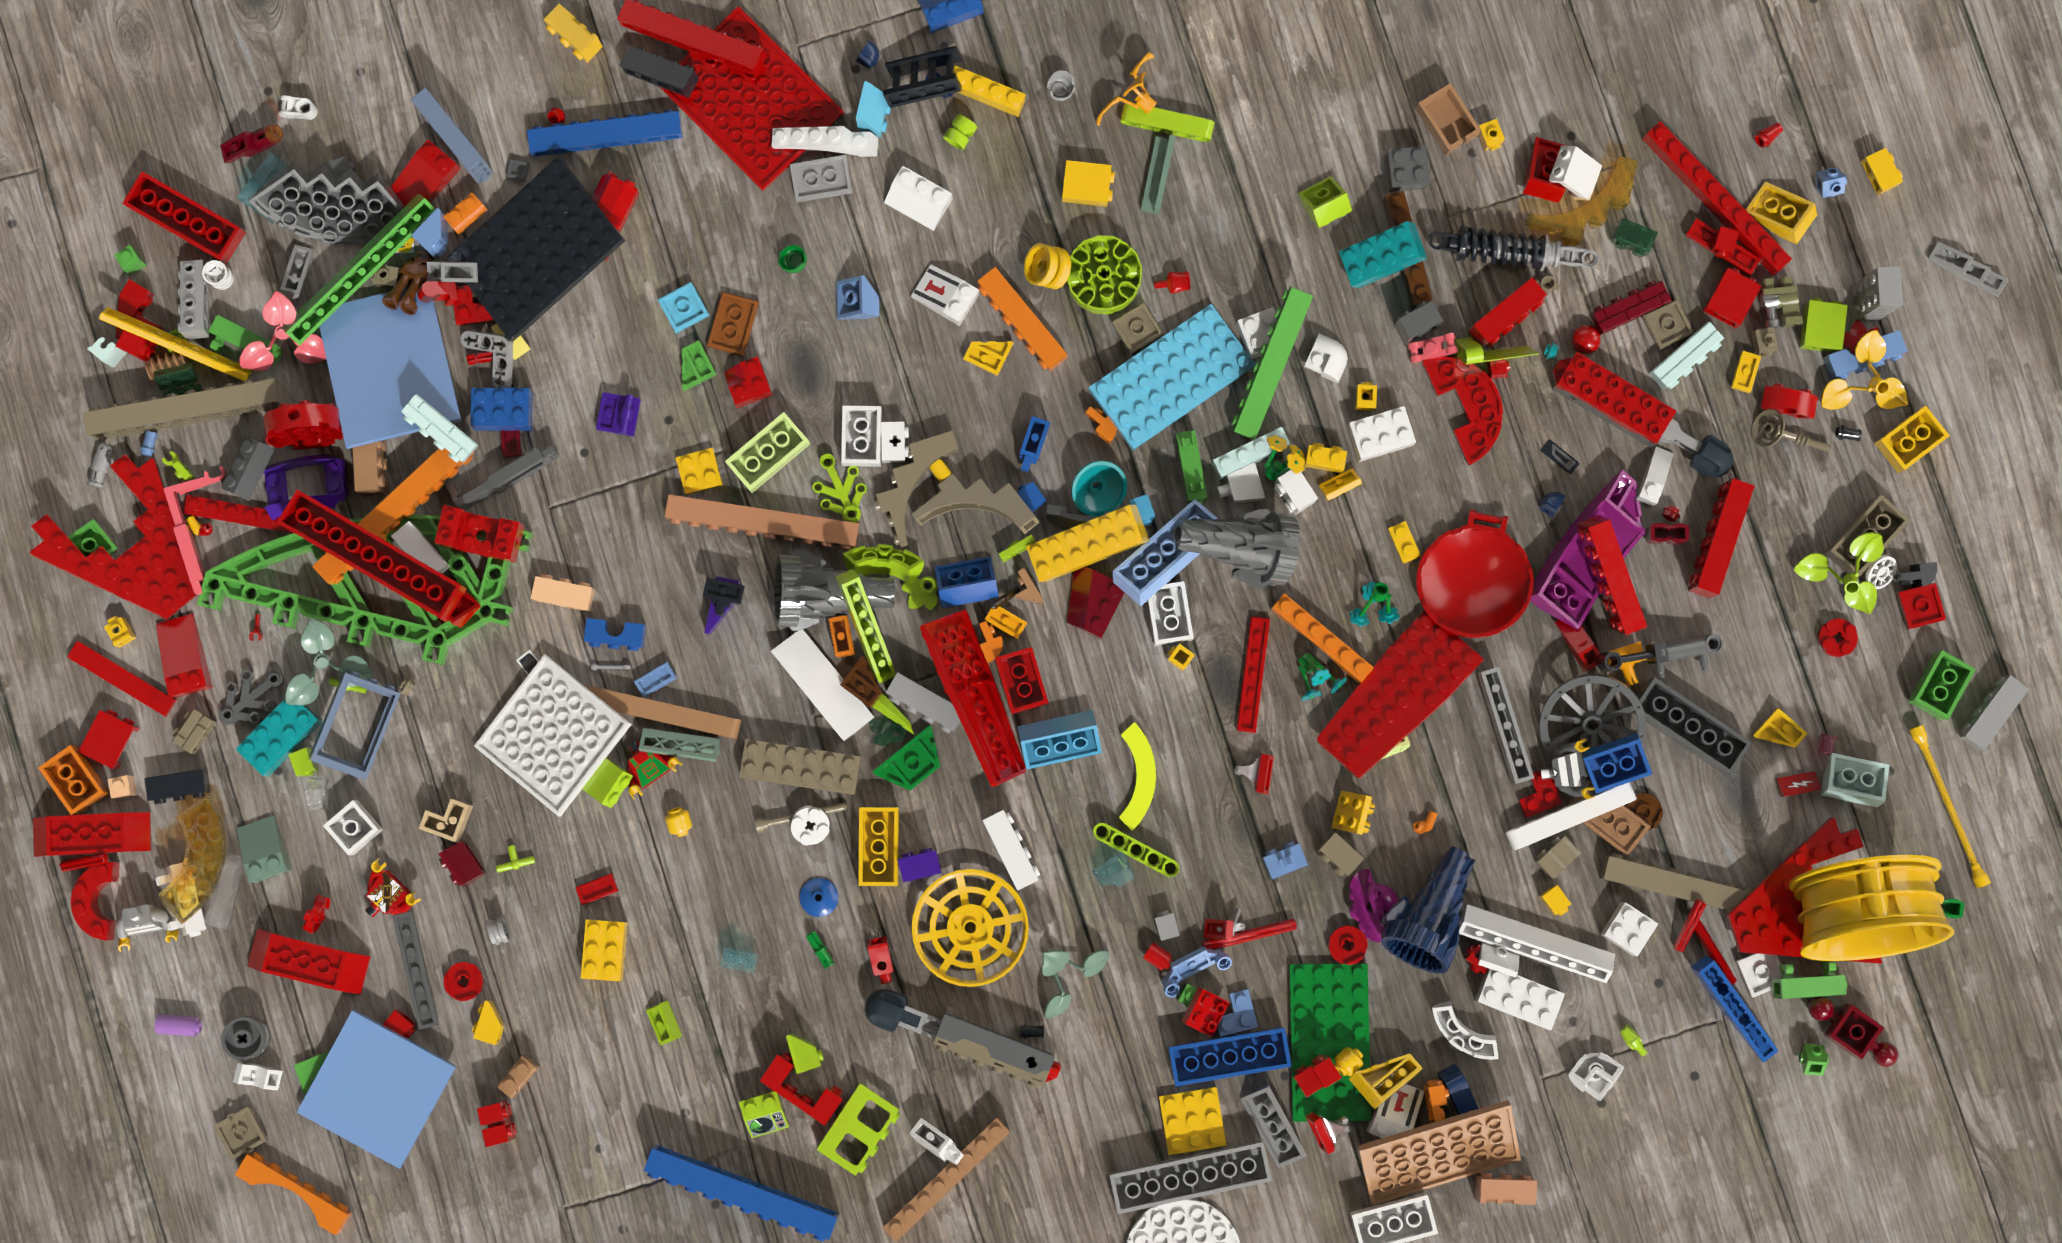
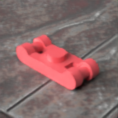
(1432, 348)

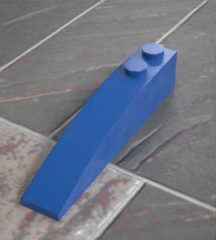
(1734, 1007)

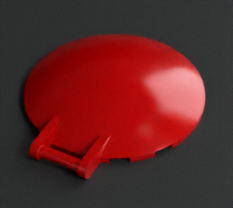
(1475, 579)

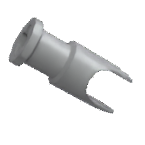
(100, 466)

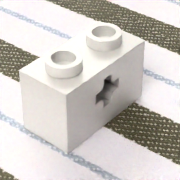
(893, 430)

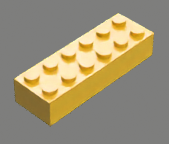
(1087, 543)

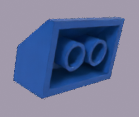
(945, 13)
(966, 582)

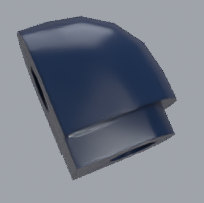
(869, 55)
(1551, 503)

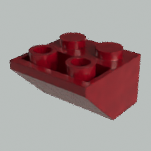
(461, 864)

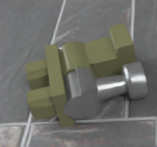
(1782, 298)

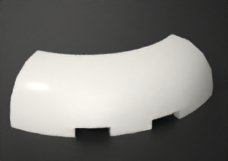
(1461, 1037)

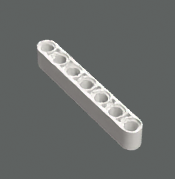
(1570, 816)

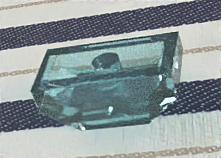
(1114, 871)

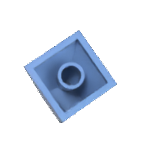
(856, 299)

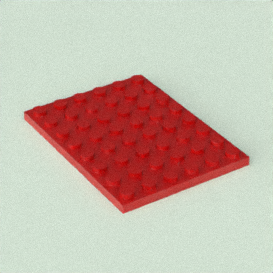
(744, 108)

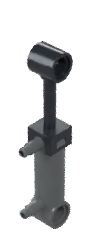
(1664, 652)

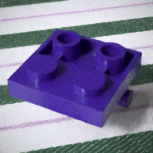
(618, 414)

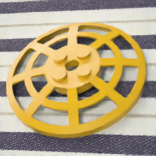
(970, 941)

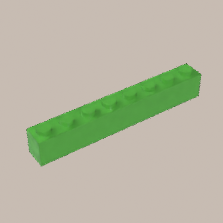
(1272, 362)

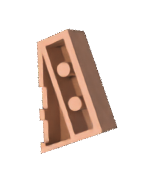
(1505, 1189)

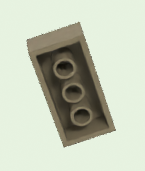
(1877, 517)

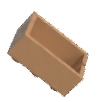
(1448, 119)
(370, 469)

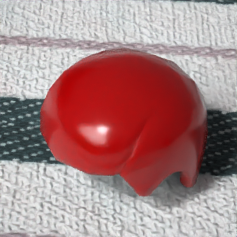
(1586, 339)

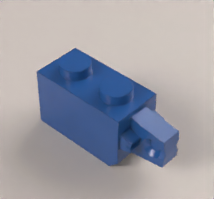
(1033, 442)

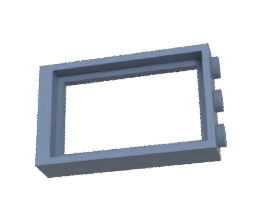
(452, 136)
(340, 764)

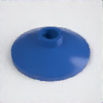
(829, 897)

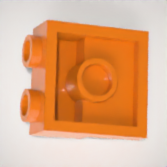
(1435, 1096)

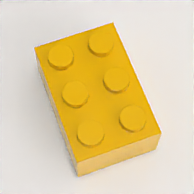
(1911, 439)
(604, 950)

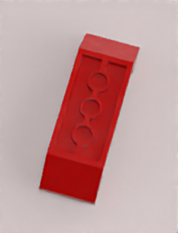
(92, 834)
(308, 962)

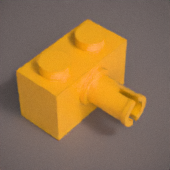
(1627, 668)

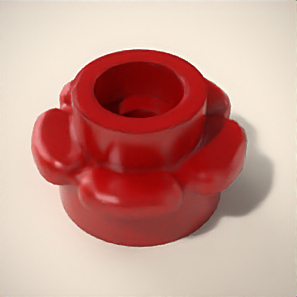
(556, 116)
(1671, 513)

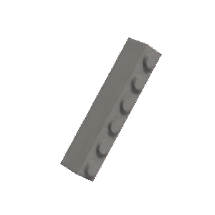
(1505, 725)

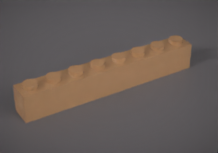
(945, 1179)

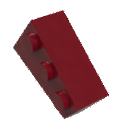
(1092, 601)

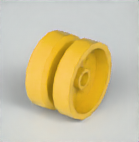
(1047, 266)

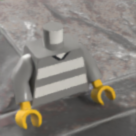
(142, 920)

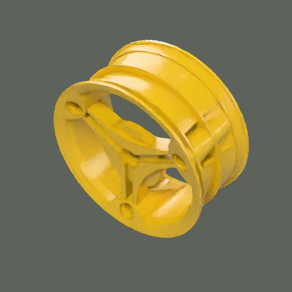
(1871, 908)

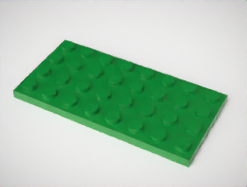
(1325, 1017)

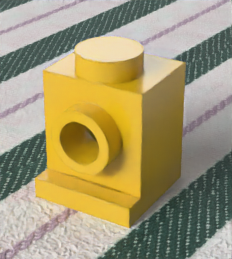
(1371, 391)
(125, 633)

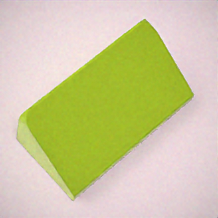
(664, 1023)

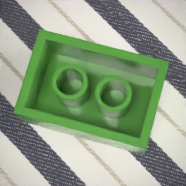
(1941, 685)

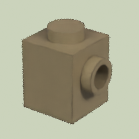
(386, 277)

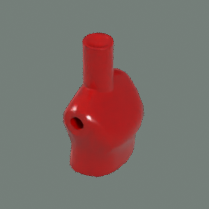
(1175, 282)

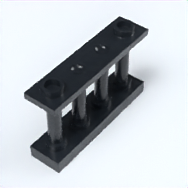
(924, 89)

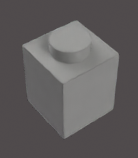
(1166, 925)

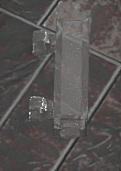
(226, 893)

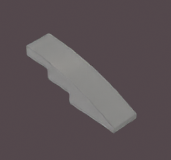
(1968, 269)

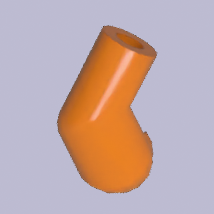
(1425, 825)

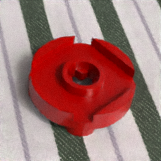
(1847, 632)
(315, 917)
(1342, 954)
(457, 990)

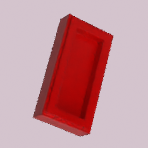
(597, 889)

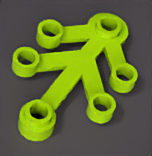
(841, 492)

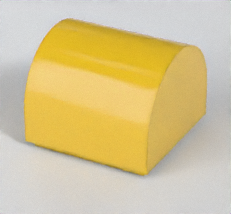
(940, 470)

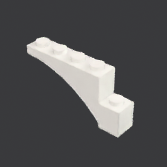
(830, 139)

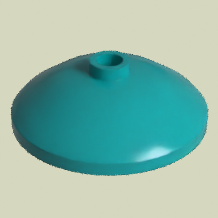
(1106, 495)

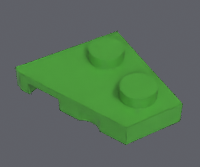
(695, 366)

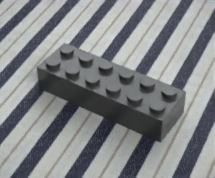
(1692, 727)

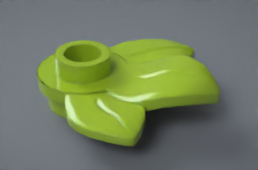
(919, 595)

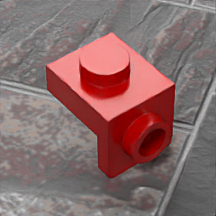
(1474, 961)

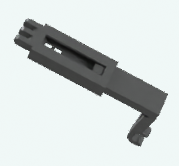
(503, 478)

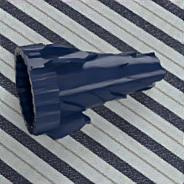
(1429, 927)

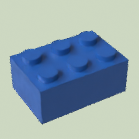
(501, 409)
(1617, 763)

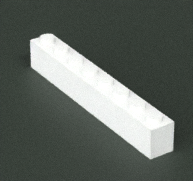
(1536, 943)

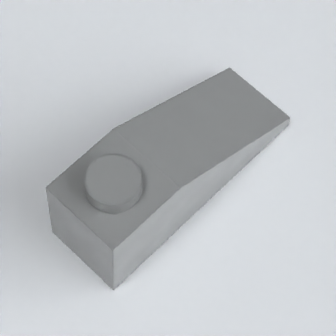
(296, 274)

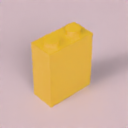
(1087, 183)

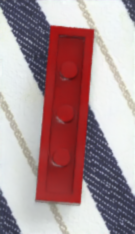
(1740, 259)

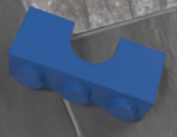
(597, 633)

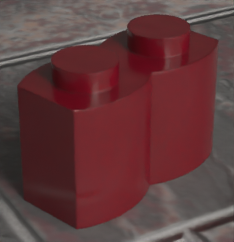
(1673, 535)

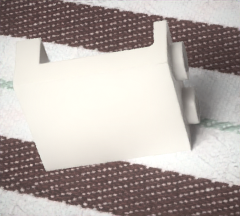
(1576, 172)

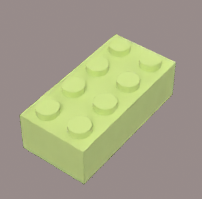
(767, 452)

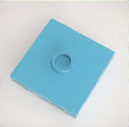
(683, 307)

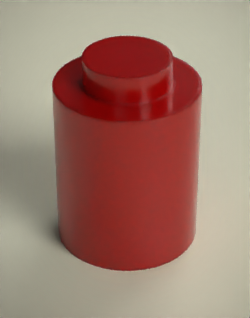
(1158, 957)

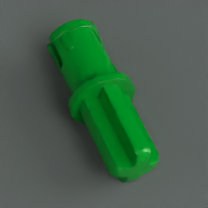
(819, 949)

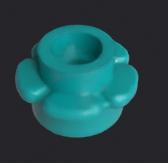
(1551, 351)

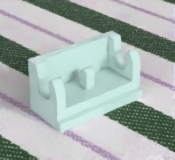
(110, 355)

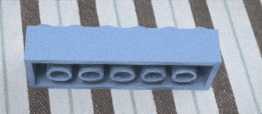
(1158, 559)

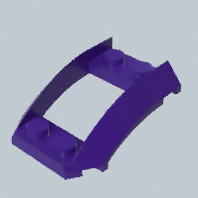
(277, 484)

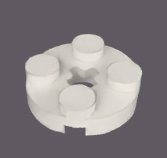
(811, 814)

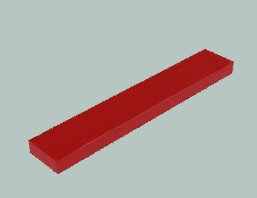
(1253, 674)
(121, 678)

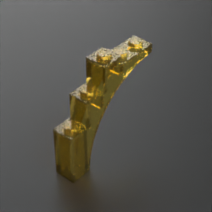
(1594, 213)

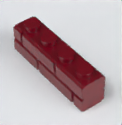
(1630, 308)

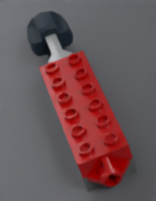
(1635, 412)

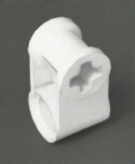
(293, 108)

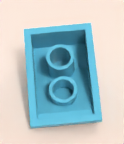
(872, 111)

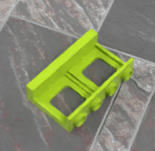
(848, 1123)

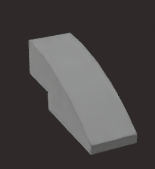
(452, 271)

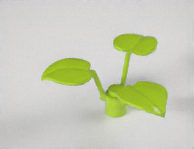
(1857, 595)

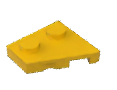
(988, 355)
(1780, 730)

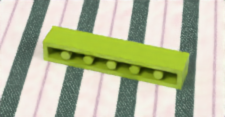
(866, 625)

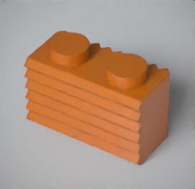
(465, 213)
(841, 636)

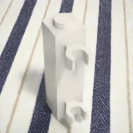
(193, 925)

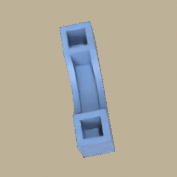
(1843, 362)

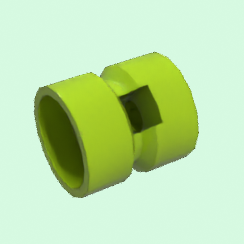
(959, 133)

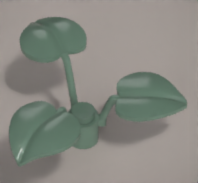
(314, 640)
(1055, 961)

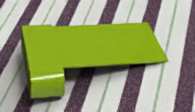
(1472, 352)

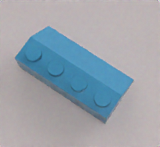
(1059, 739)

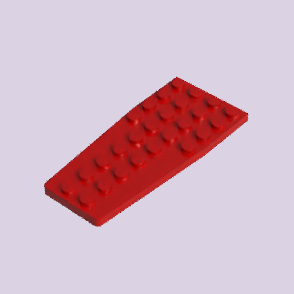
(1398, 694)
(974, 695)

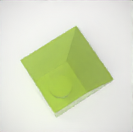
(804, 1054)

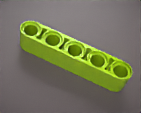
(1168, 122)
(1145, 850)

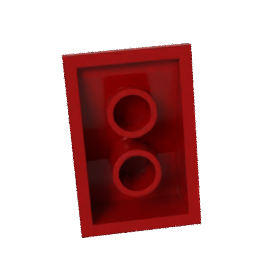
(1539, 170)

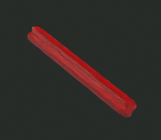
(1252, 934)

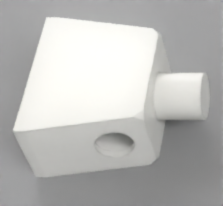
(1243, 485)

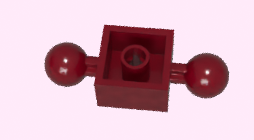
(1866, 1031)

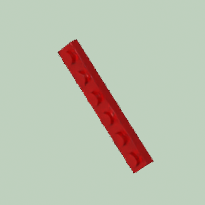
(231, 513)

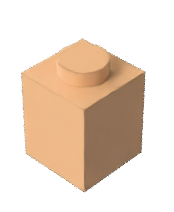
(122, 787)

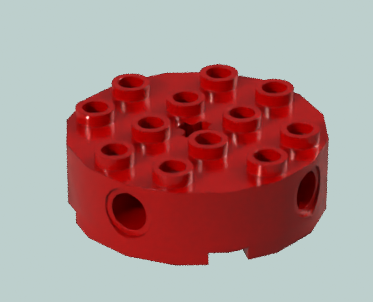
(302, 425)

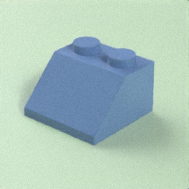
(433, 234)

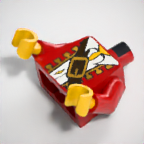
(387, 892)

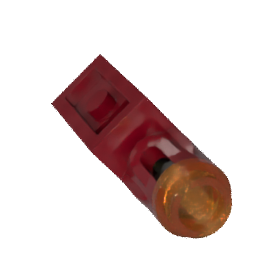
(251, 143)

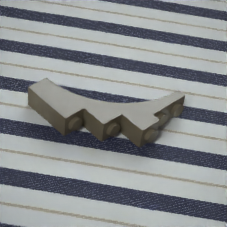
(906, 478)
(977, 496)

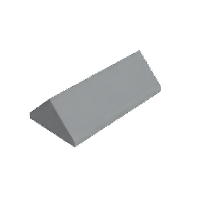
(1273, 1126)

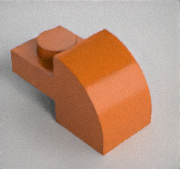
(1105, 429)
(993, 646)

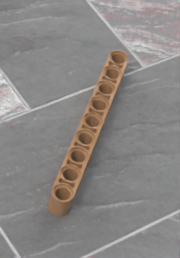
(669, 713)

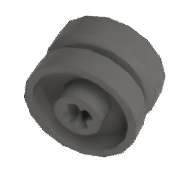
(234, 1039)

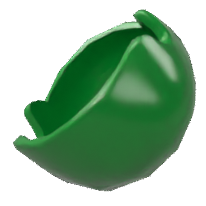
(792, 259)

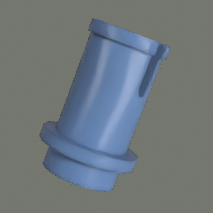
(148, 443)

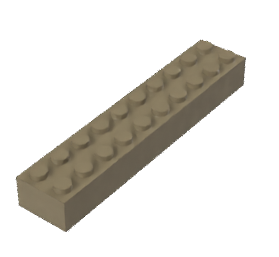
(184, 409)

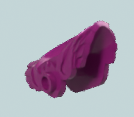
(1381, 898)

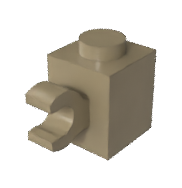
(1764, 342)

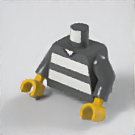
(1569, 770)

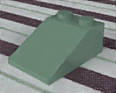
(263, 850)

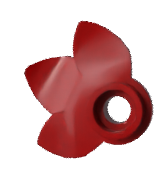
(1857, 331)

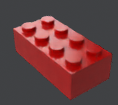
(1505, 315)

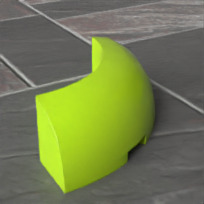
(884, 560)

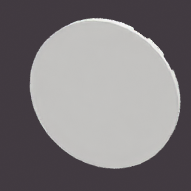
(1183, 1223)

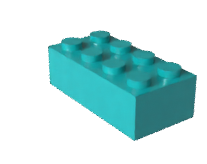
(1383, 254)
(278, 736)

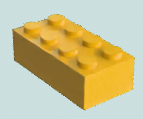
(878, 846)

